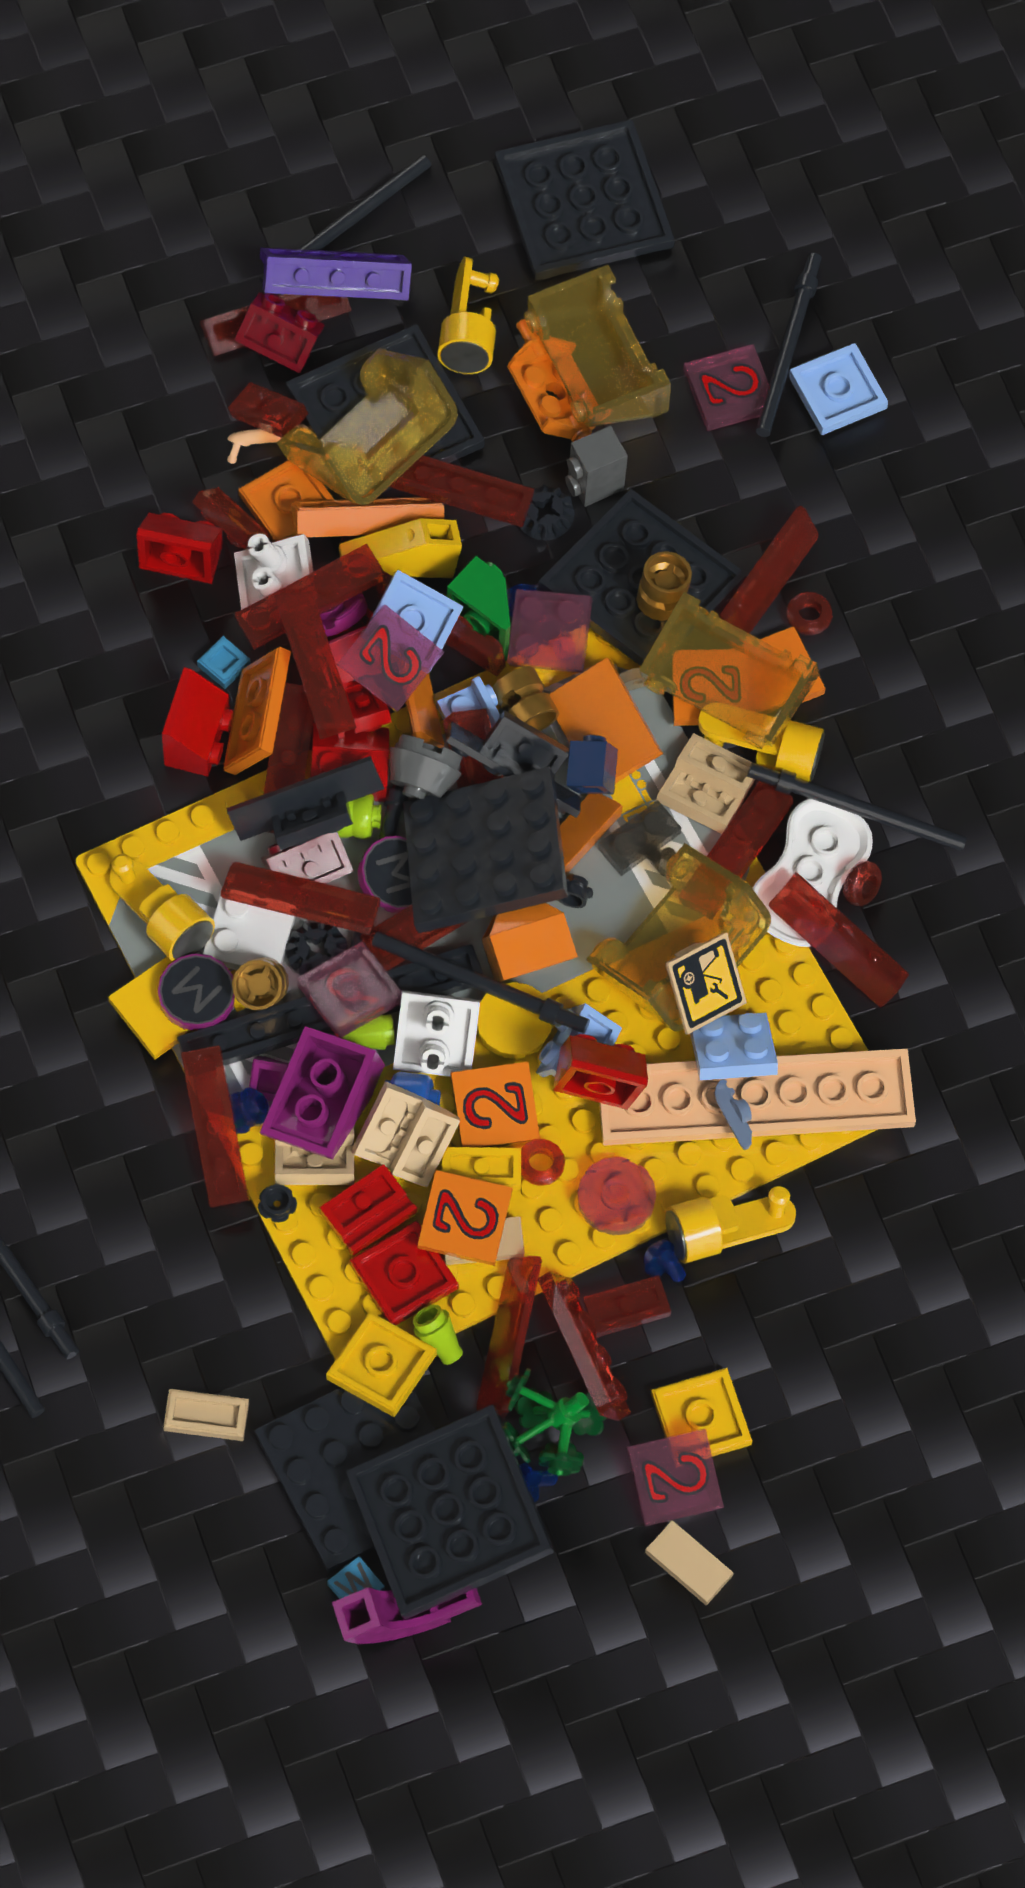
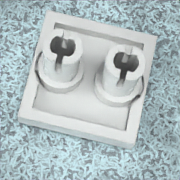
(270, 566)
(435, 1033)

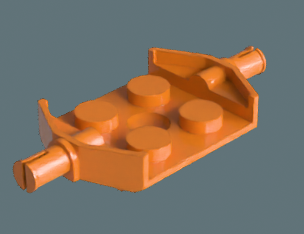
(536, 375)

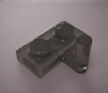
(642, 839)

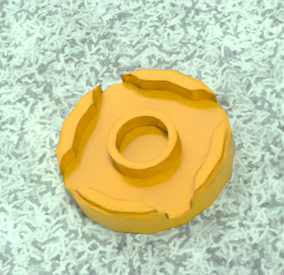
(511, 1029)

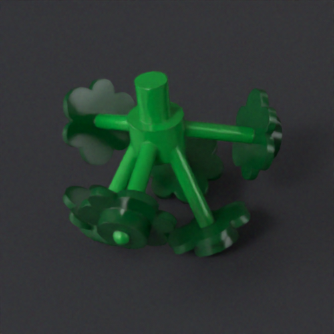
(540, 1412)

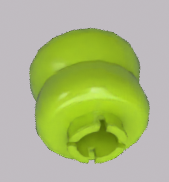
(364, 818)

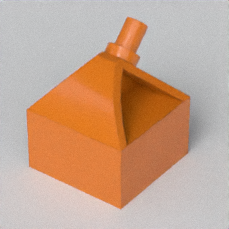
(527, 941)

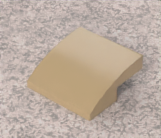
(707, 784)
(406, 1134)
(303, 1167)

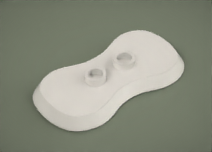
(820, 847)

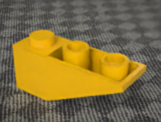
(415, 548)

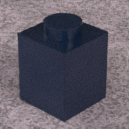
(592, 766)

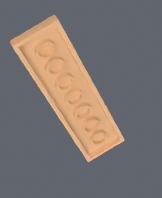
(805, 1097)

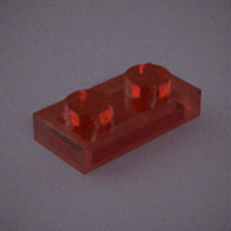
(267, 410)
(229, 516)
(627, 1306)

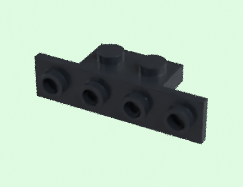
(515, 749)
(307, 807)

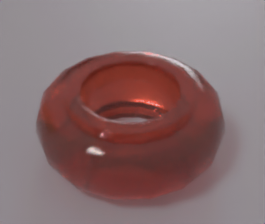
(813, 600)
(862, 883)
(546, 1147)

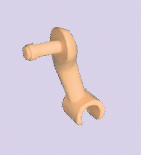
(249, 437)

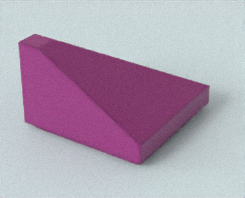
(267, 1075)

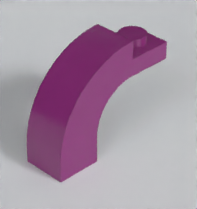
(375, 1616)

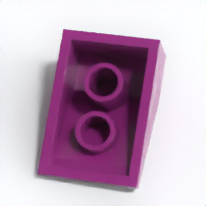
(322, 1093)

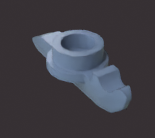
(735, 1112)

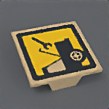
(705, 982)

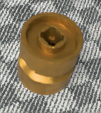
(662, 584)
(524, 698)
(260, 983)

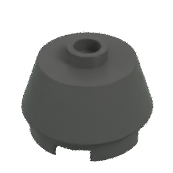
(423, 767)

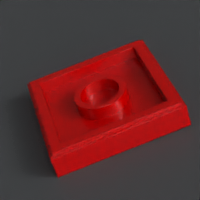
(402, 1276)

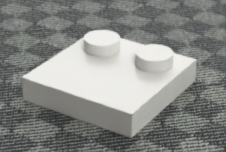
(248, 933)

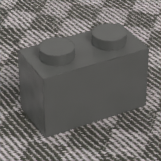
(596, 466)

